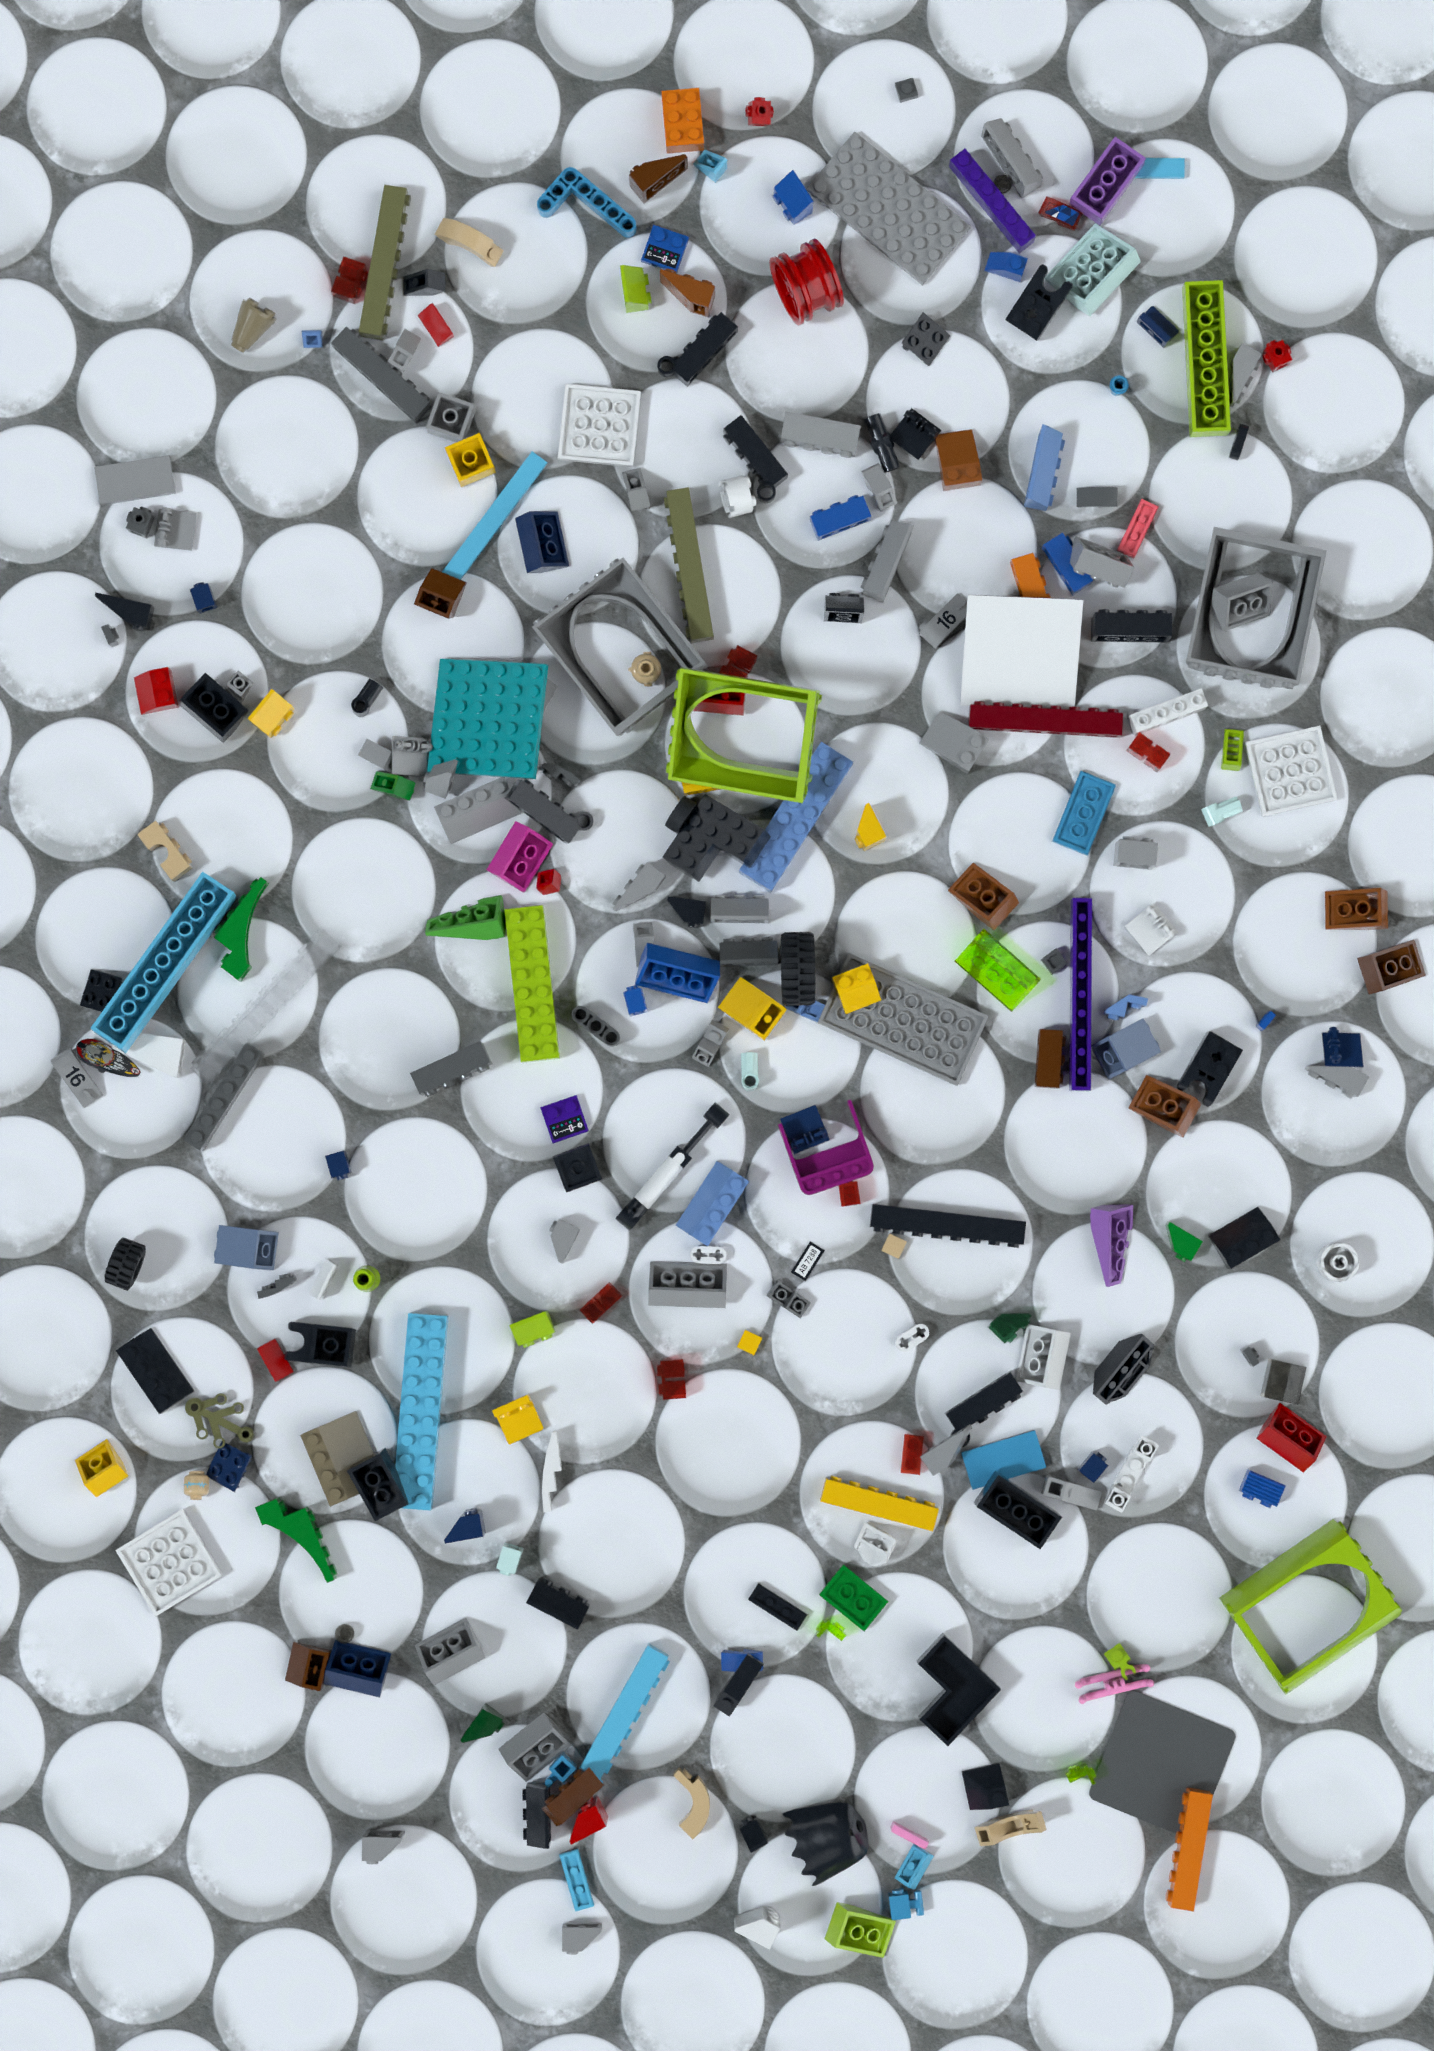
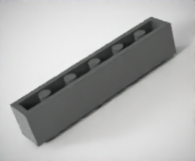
(381, 375)
(224, 1097)

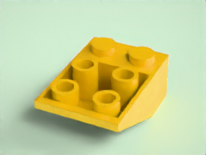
(752, 1008)

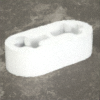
(708, 1260)
(915, 1341)

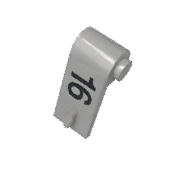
(944, 621)
(76, 1077)

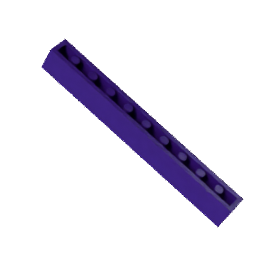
(1080, 994)

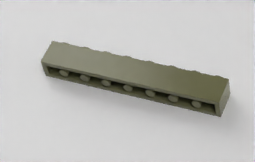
(383, 262)
(690, 565)

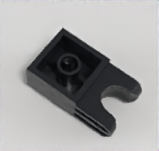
(1037, 298)
(1207, 1071)
(317, 1342)

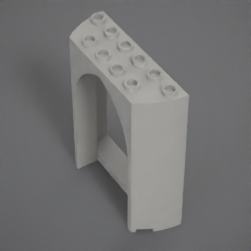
(623, 587)
(1285, 665)

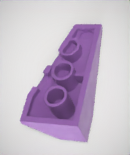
(1110, 1233)

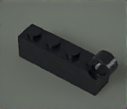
(701, 351)
(757, 456)
(546, 813)
(984, 1402)

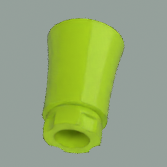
(373, 1275)

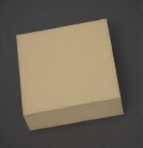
(893, 1246)

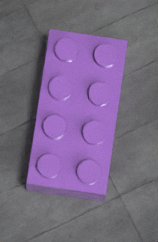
(1107, 181)

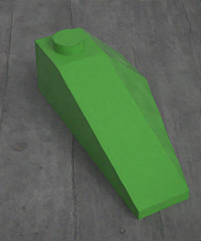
(477, 922)

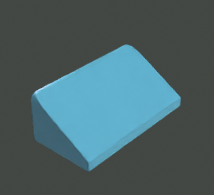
(914, 1866)

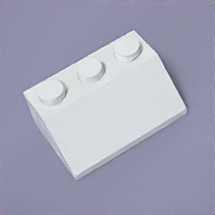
(1043, 1357)
(758, 1925)

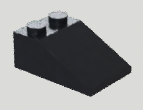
(843, 608)
(378, 1484)

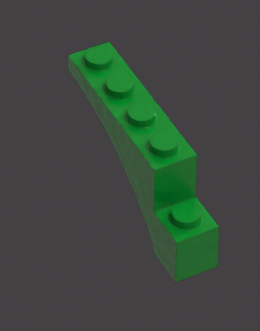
(235, 931)
(301, 1528)

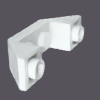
(1130, 1472)

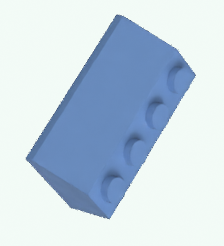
(1043, 469)
(712, 1203)

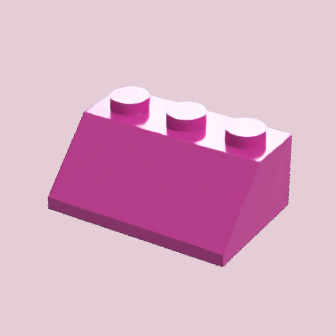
(519, 856)

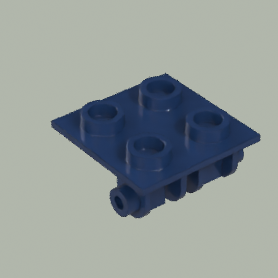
(1342, 1049)
(804, 1129)
(228, 1466)

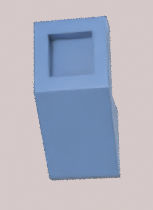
(1119, 1008)

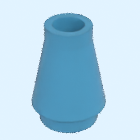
(1121, 382)

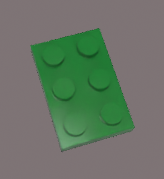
(853, 1597)

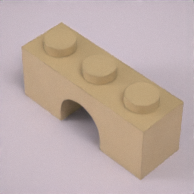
(155, 836)

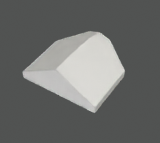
(874, 1545)

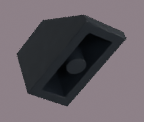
(424, 283)
(689, 910)
(753, 1833)

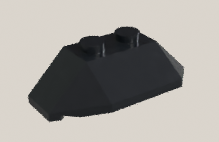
(1122, 1368)

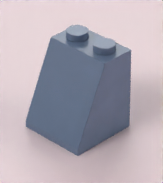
(1126, 1048)
(246, 1247)

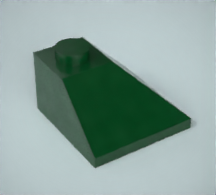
(484, 1724)

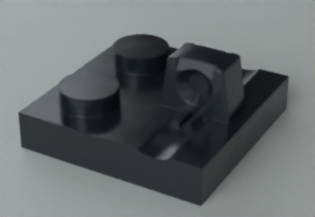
(577, 1167)

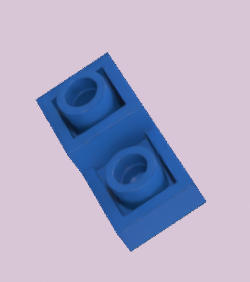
(731, 1659)

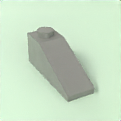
(944, 1453)

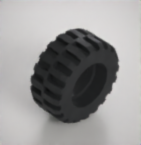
(798, 968)

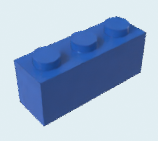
(840, 517)
(1059, 554)

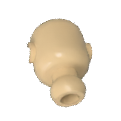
(646, 669)

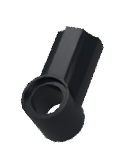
(366, 696)

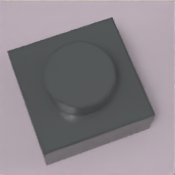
(906, 90)
(111, 635)
(1054, 961)
(1250, 1355)

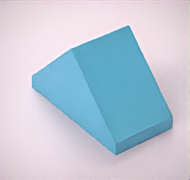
(711, 165)

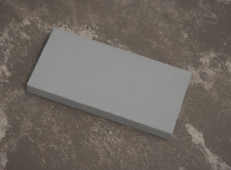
(135, 480)

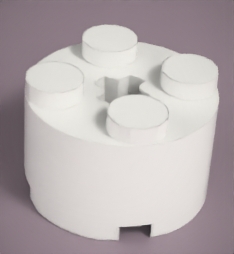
(737, 496)
(1348, 1260)

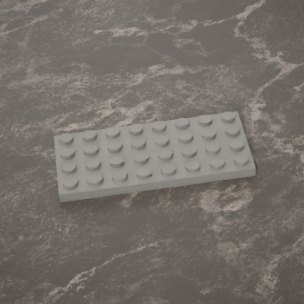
(888, 208)
(910, 1024)

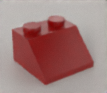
(156, 691)

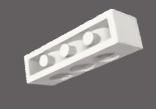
(1167, 712)

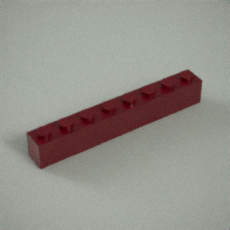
(1045, 720)

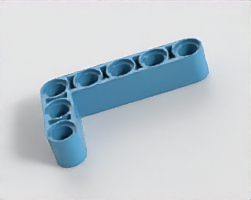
(588, 199)

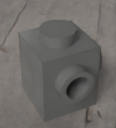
(140, 521)

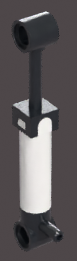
(668, 1171)

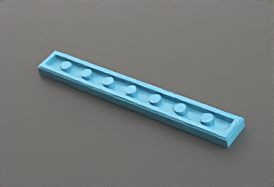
(495, 516)

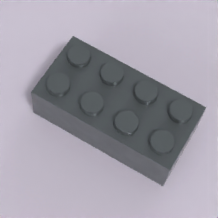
(451, 1068)

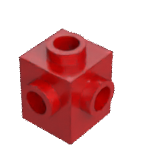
(758, 118)
(1277, 355)

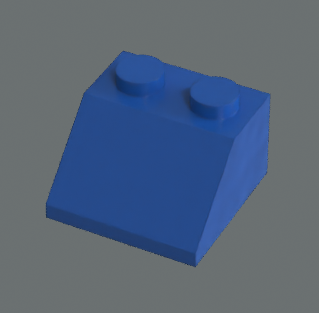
(793, 198)

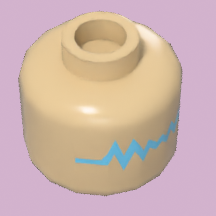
(196, 1485)

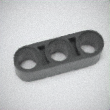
(589, 1019)

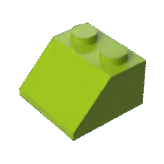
(634, 288)
(533, 1328)

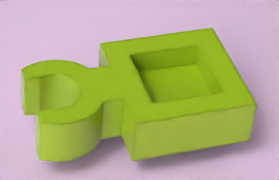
(1118, 1659)

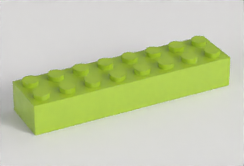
(1206, 358)
(532, 984)

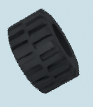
(125, 1263)

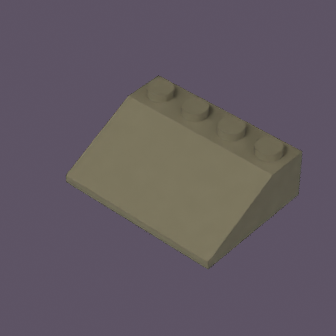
(333, 1451)

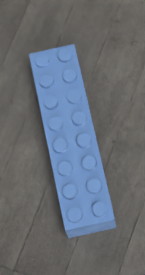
(795, 820)

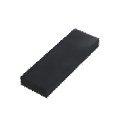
(777, 1606)

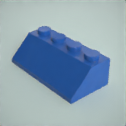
(677, 973)

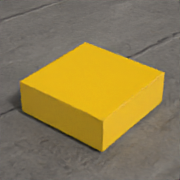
(749, 1342)

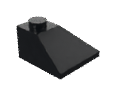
(985, 1787)

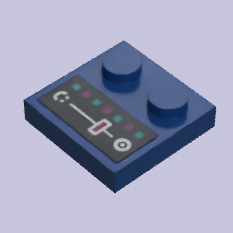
(664, 249)

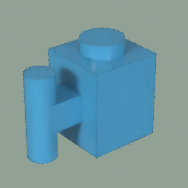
(560, 1769)
(901, 1904)

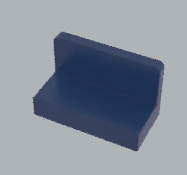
(1157, 326)

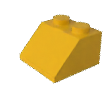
(470, 460)
(271, 714)
(869, 830)
(856, 988)
(101, 1468)

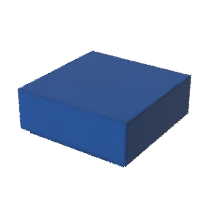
(1266, 1019)

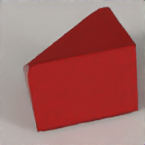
(548, 882)

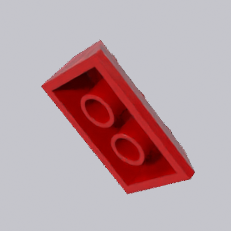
(1291, 1437)
(589, 1820)

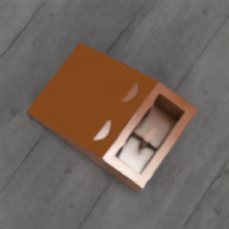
(693, 294)

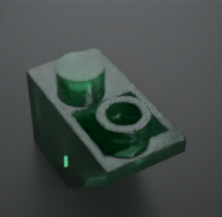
(1007, 1325)

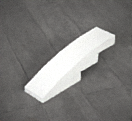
(551, 1465)

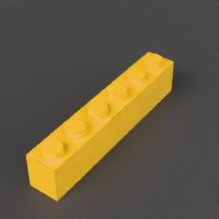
(879, 1504)

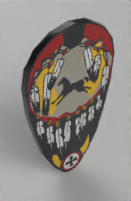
(104, 1058)

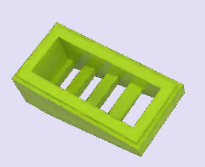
(1235, 761)

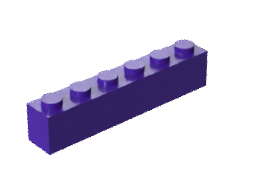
(992, 200)

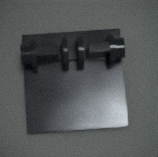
(925, 339)
(915, 433)
(99, 990)

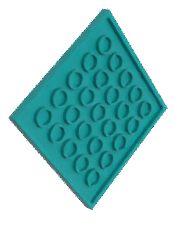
(488, 717)

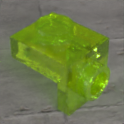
(836, 1629)
(1076, 1772)

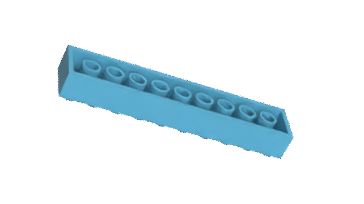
(164, 962)
(421, 1407)

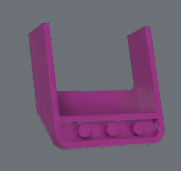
(833, 1165)

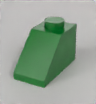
(393, 785)
(1182, 1242)

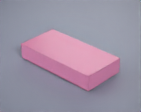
(909, 1835)

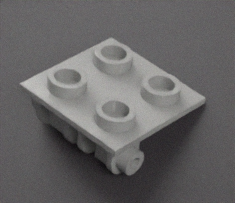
(175, 529)
(410, 755)

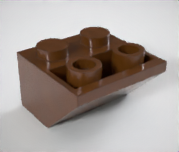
(440, 593)
(307, 1666)

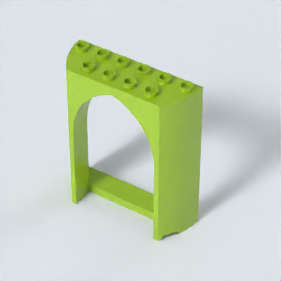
(699, 765)
(1324, 1546)

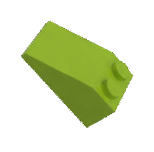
(859, 1930)

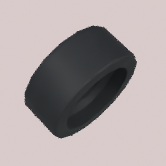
(680, 814)

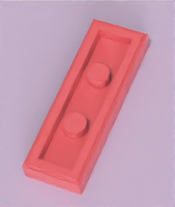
(1137, 528)

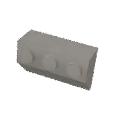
(1100, 562)
(1242, 601)
(739, 909)
(449, 1651)
(534, 1747)

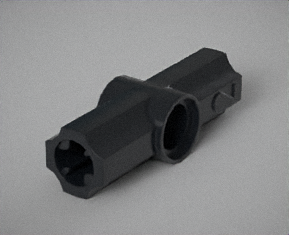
(882, 442)

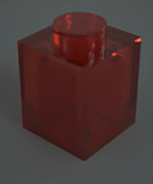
(849, 1194)

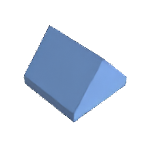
(312, 338)

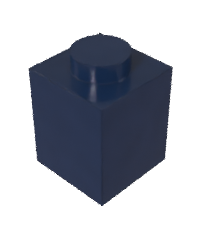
(203, 597)
(338, 1165)
(1093, 1466)

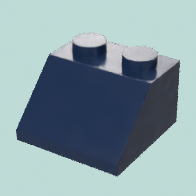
(468, 1526)

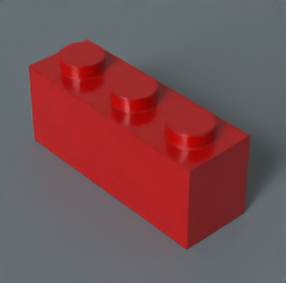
(723, 703)

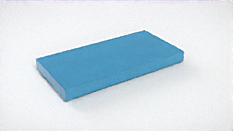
(1084, 813)
(1007, 1456)

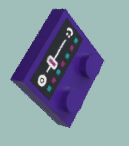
(564, 1119)

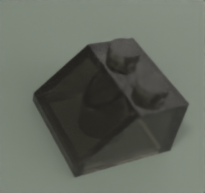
(1283, 1381)

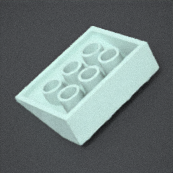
(1094, 267)

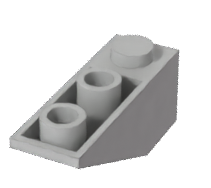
(1241, 367)
(645, 884)
(1345, 1078)
(1071, 1492)

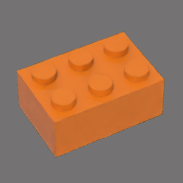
(682, 120)

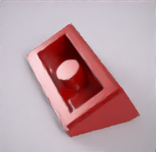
(435, 325)
(274, 1360)

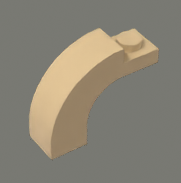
(466, 237)
(698, 1815)
(1009, 1826)

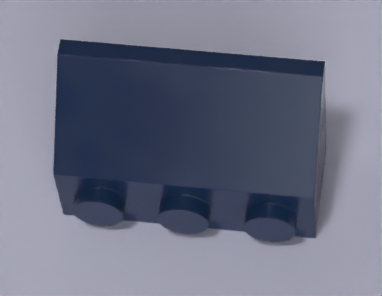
(542, 541)
(357, 1668)

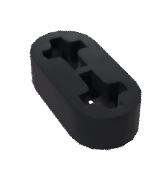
(1238, 442)

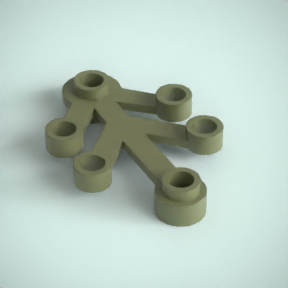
(216, 1418)

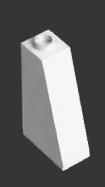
(158, 1052)

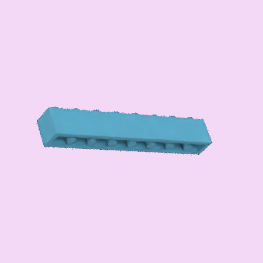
(625, 1711)

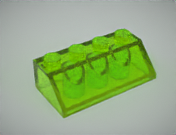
(997, 970)

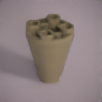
(251, 324)

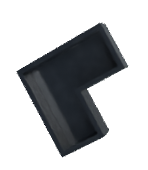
(711, 830)
(964, 1692)

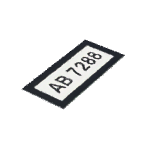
(807, 1261)

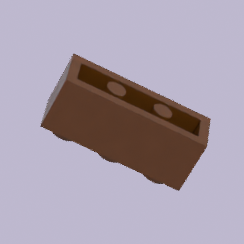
(1049, 1058)
(572, 1796)

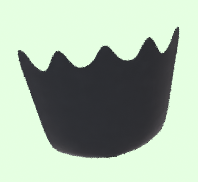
(825, 1839)

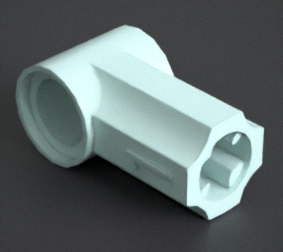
(1218, 812)
(749, 1068)

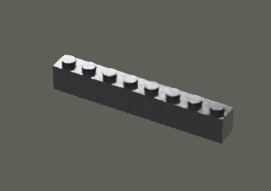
(947, 1224)

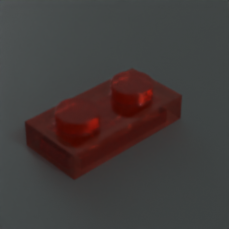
(911, 1454)

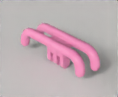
(1113, 1683)

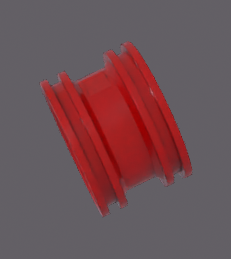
(806, 281)

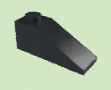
(133, 612)
(738, 1684)

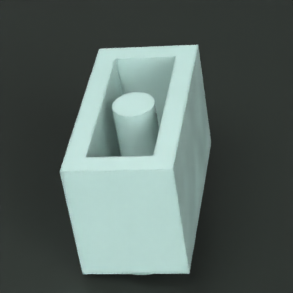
(509, 1559)

